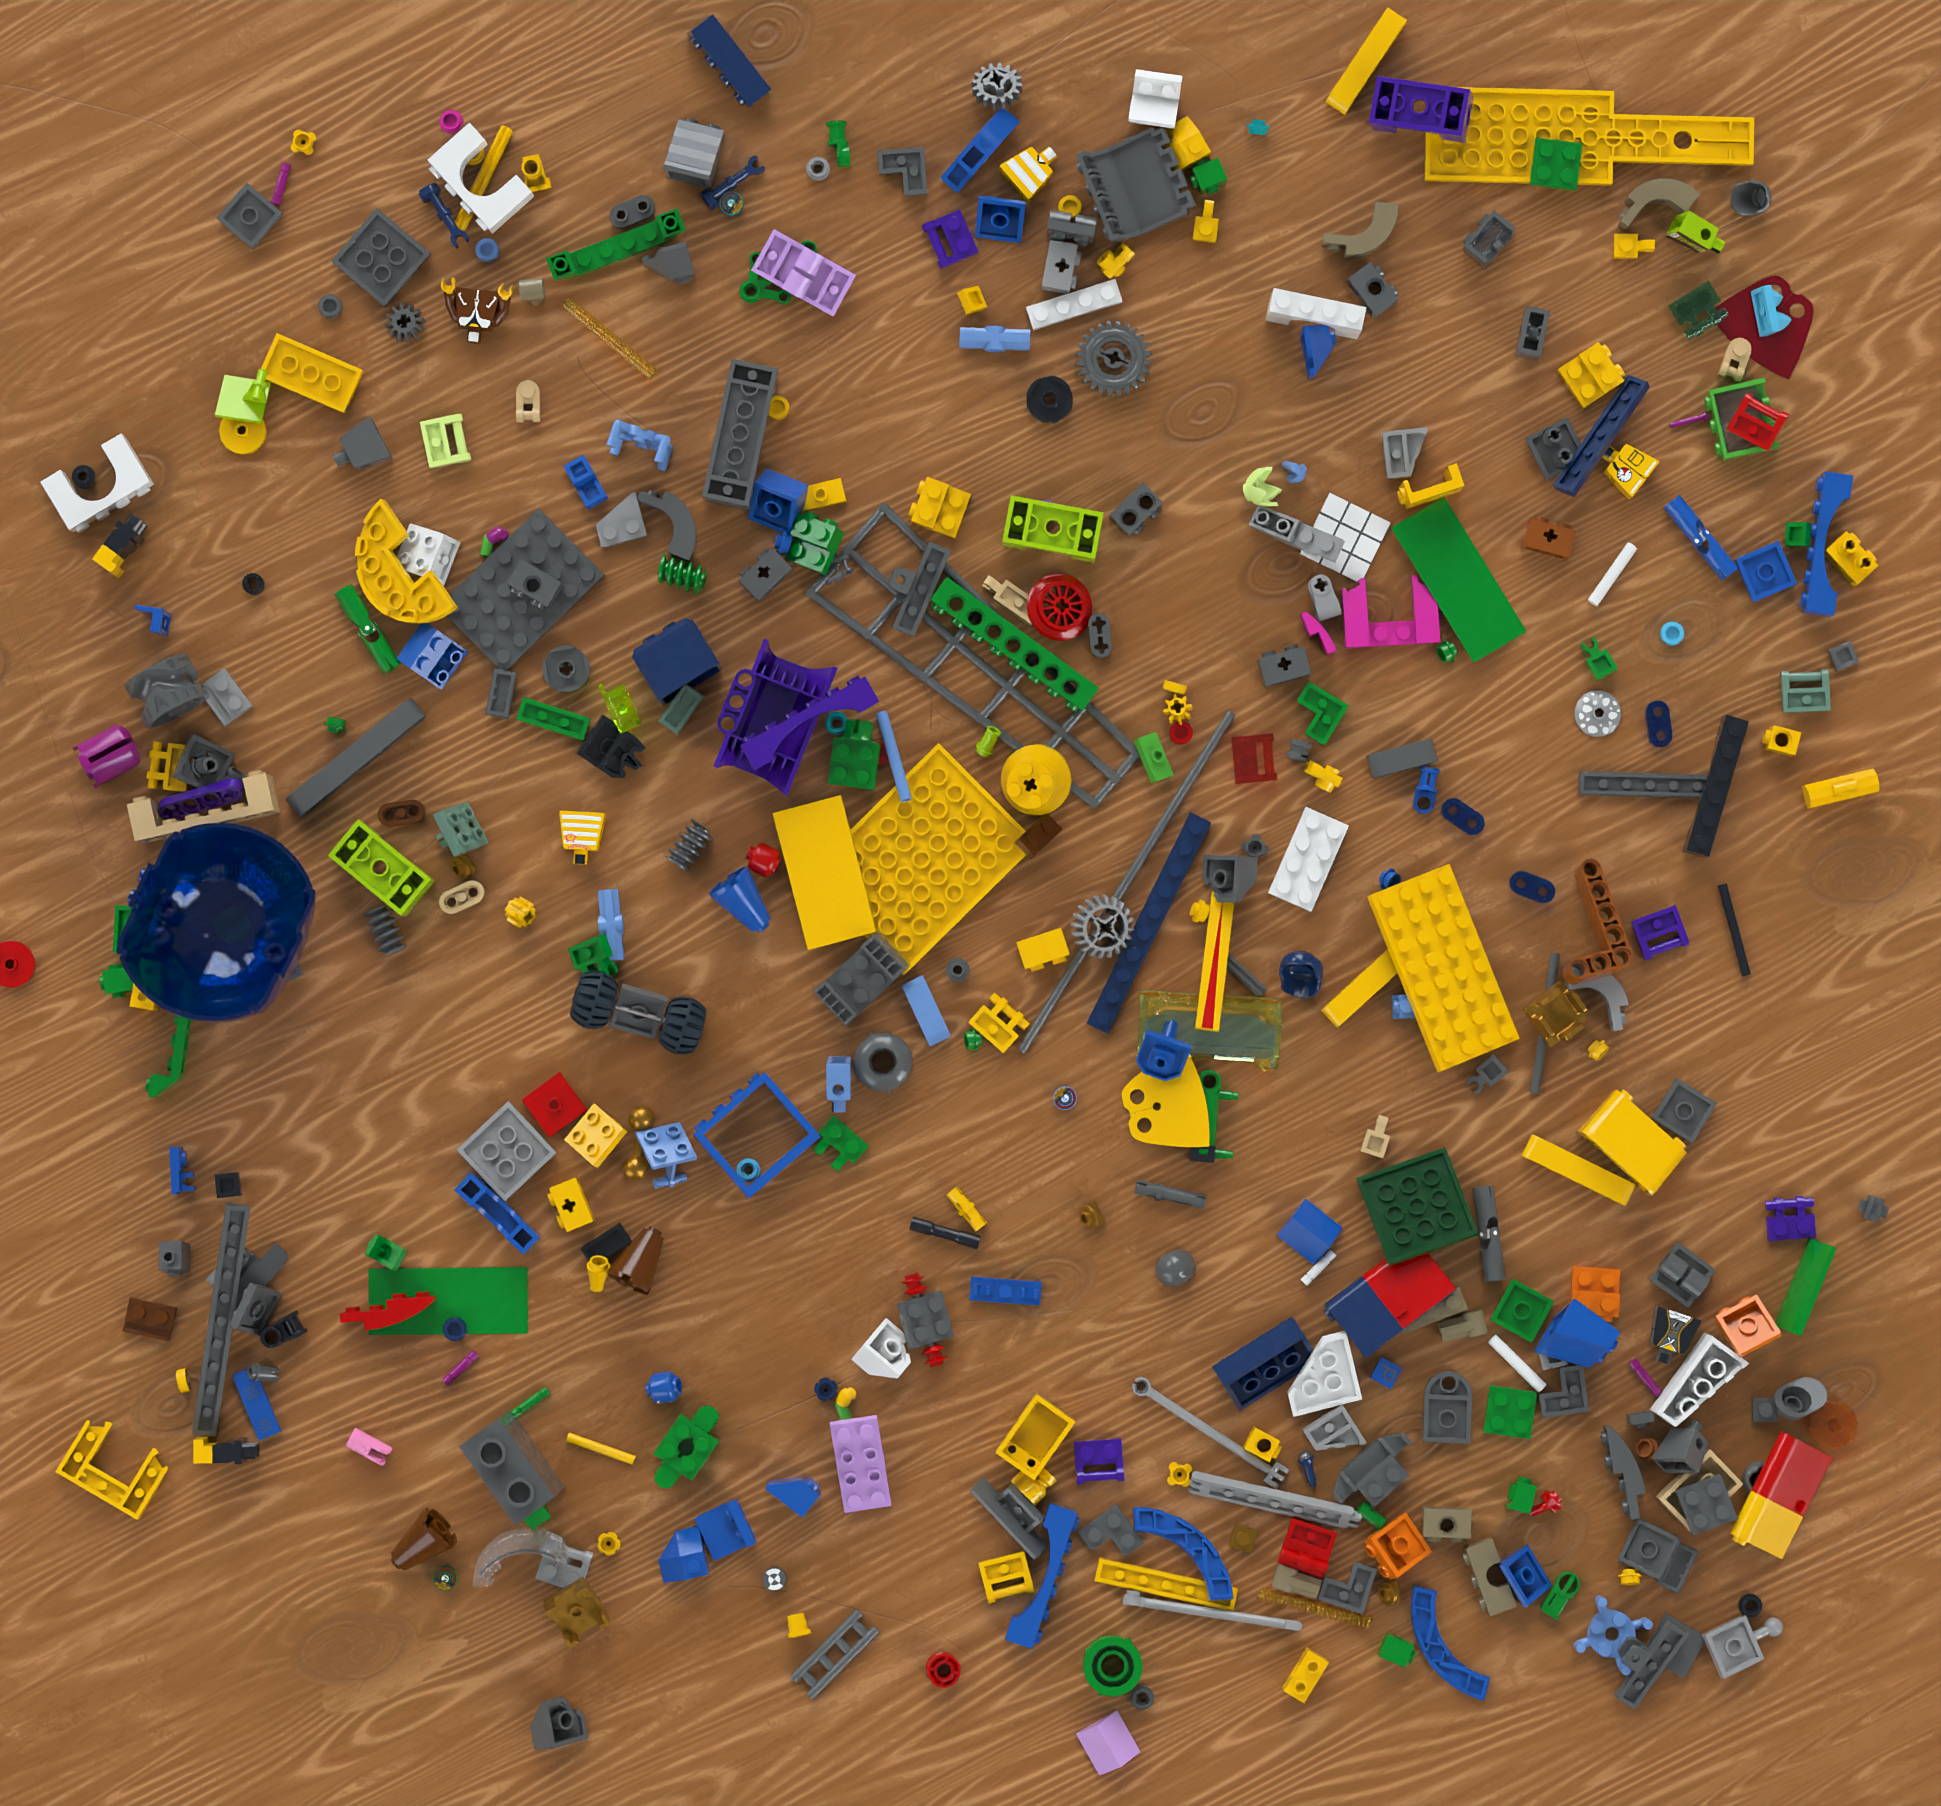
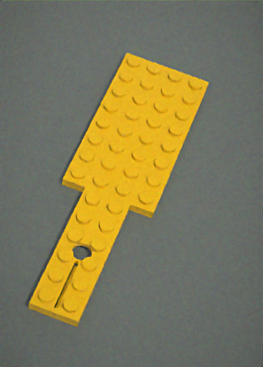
(1510, 119)

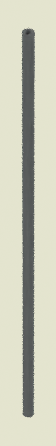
(1130, 875)

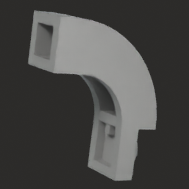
(1612, 994)

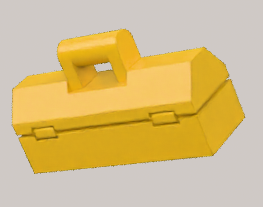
(1840, 788)

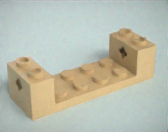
(261, 799)

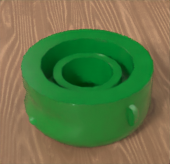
(1117, 1684)

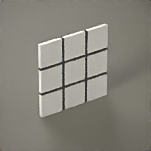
(1358, 529)

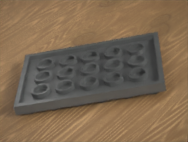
(510, 625)

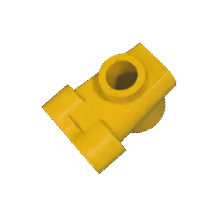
(535, 180)
(1113, 263)
(1327, 777)

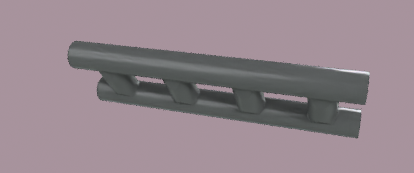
(849, 1654)

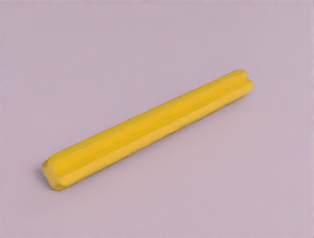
(486, 172)

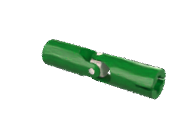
(359, 615)

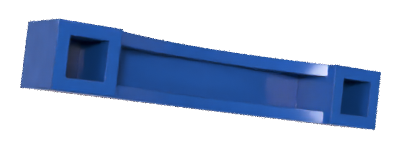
(1818, 596)
(1025, 1627)

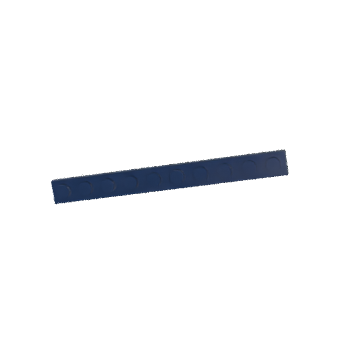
(1148, 922)

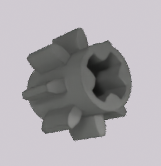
(1873, 1208)

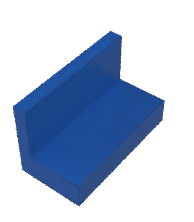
(160, 619)

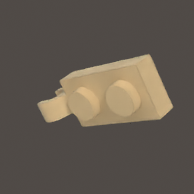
(1009, 597)

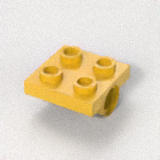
(595, 1135)

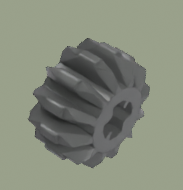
(397, 319)

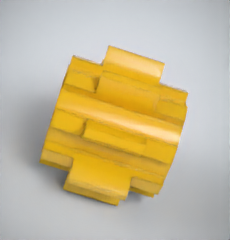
(520, 912)

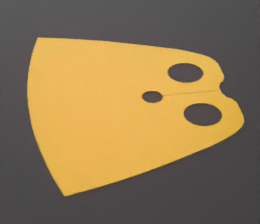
(1183, 1109)

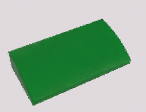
(1805, 1286)

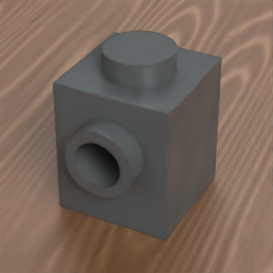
(174, 1258)

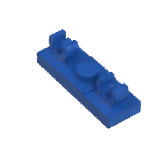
(1005, 1290)

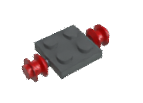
(924, 1319)

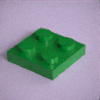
(1555, 164)
(1521, 1310)
(1509, 1412)

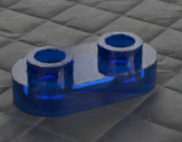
(1658, 723)
(1462, 816)
(1531, 887)

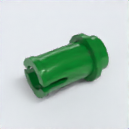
(1371, 1515)

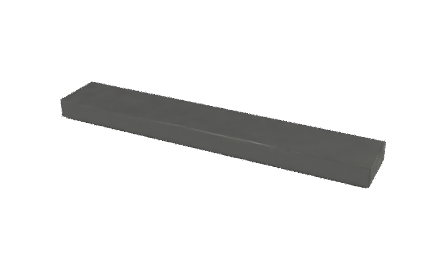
(1641, 784)

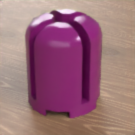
(108, 754)

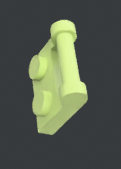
(437, 441)

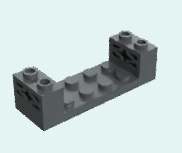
(740, 434)

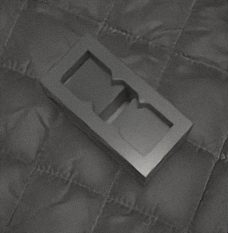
(1131, 506)

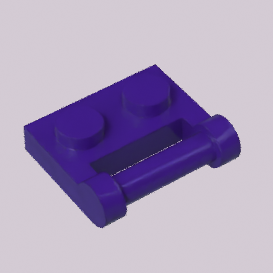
(956, 235)
(1657, 925)
(1099, 1452)

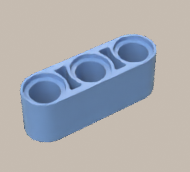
(926, 1010)

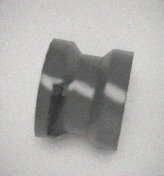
(1299, 750)

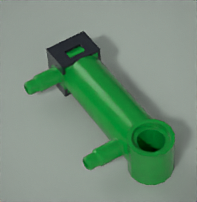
(1212, 1097)

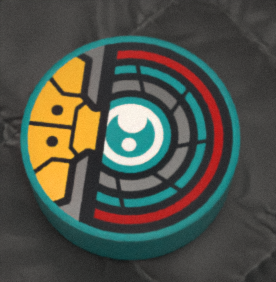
(731, 203)

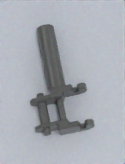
(840, 574)

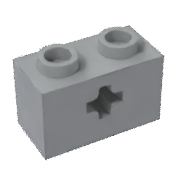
(1060, 253)

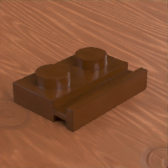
(149, 1319)

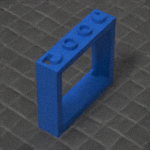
(721, 1111)

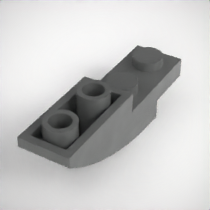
(1622, 1461)

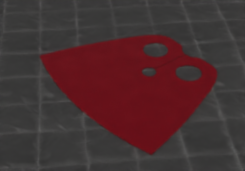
(1779, 350)

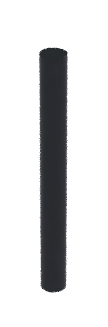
(1734, 929)

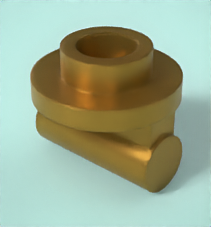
(463, 866)
(1091, 1215)
(1390, 1593)

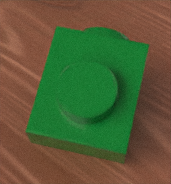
(385, 1252)

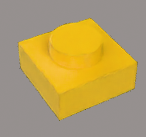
(972, 299)

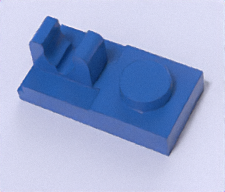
(178, 1159)

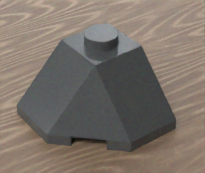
(672, 263)
(1229, 876)
(557, 1725)

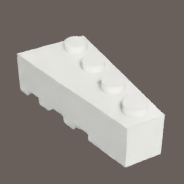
(1697, 1379)

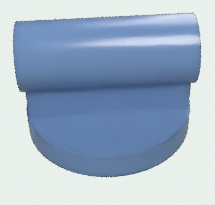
(1296, 471)

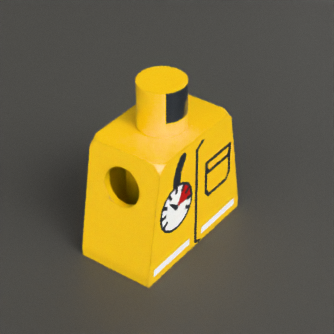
(1628, 468)

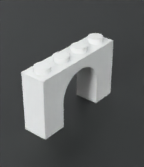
(490, 209)
(1343, 317)
(130, 481)

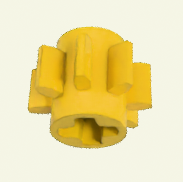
(1171, 709)

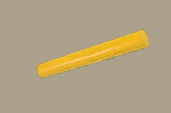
(600, 1448)

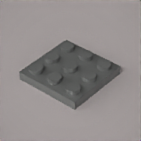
(381, 257)

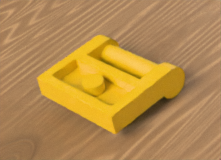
(1004, 1569)

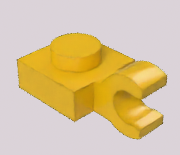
(1206, 227)
(1627, 246)

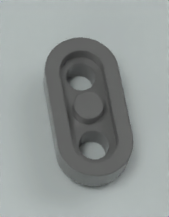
(632, 211)

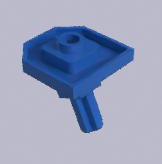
(1163, 1054)

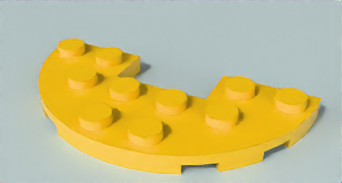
(385, 578)

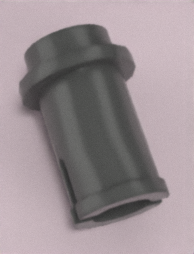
(257, 1372)

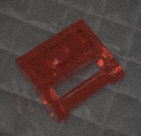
(1246, 759)

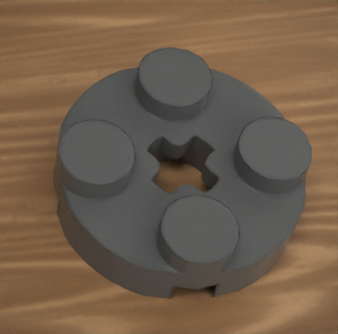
(558, 680)

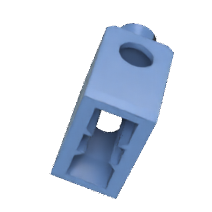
(838, 1073)

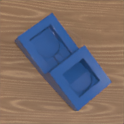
(585, 482)

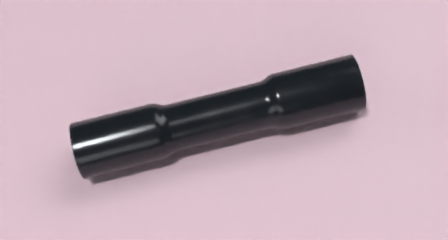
(960, 1237)

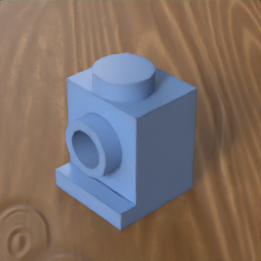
(1401, 1007)

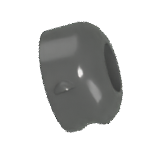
(865, 1070)

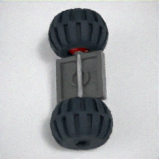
(638, 1012)

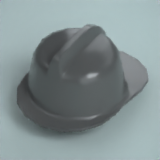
(1800, 1398)

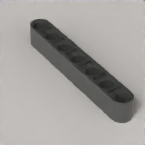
(355, 757)

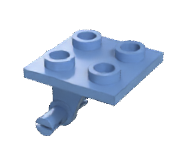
(665, 1148)

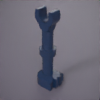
(431, 193)
(709, 197)

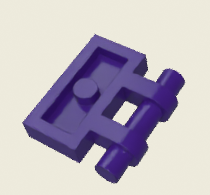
(1790, 1226)

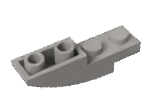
(1296, 533)

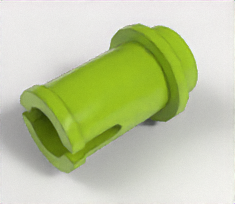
(986, 745)

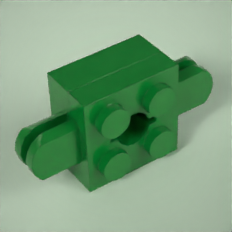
(686, 1446)

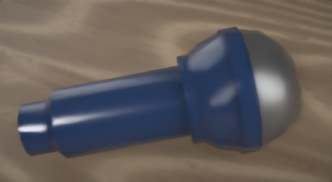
(1306, 1460)

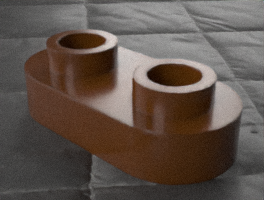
(402, 813)

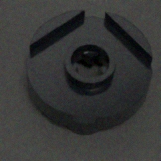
(1062, 396)

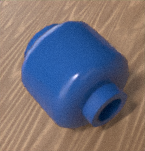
(664, 1387)

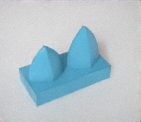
(1765, 303)

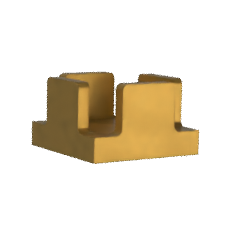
(1556, 1014)

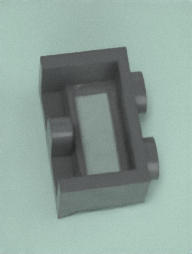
(1488, 239)

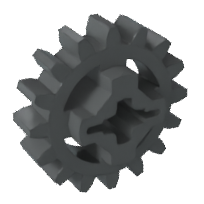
(996, 86)

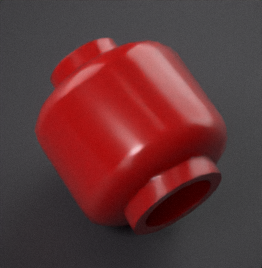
(763, 859)

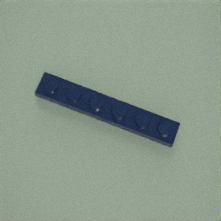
(1601, 435)

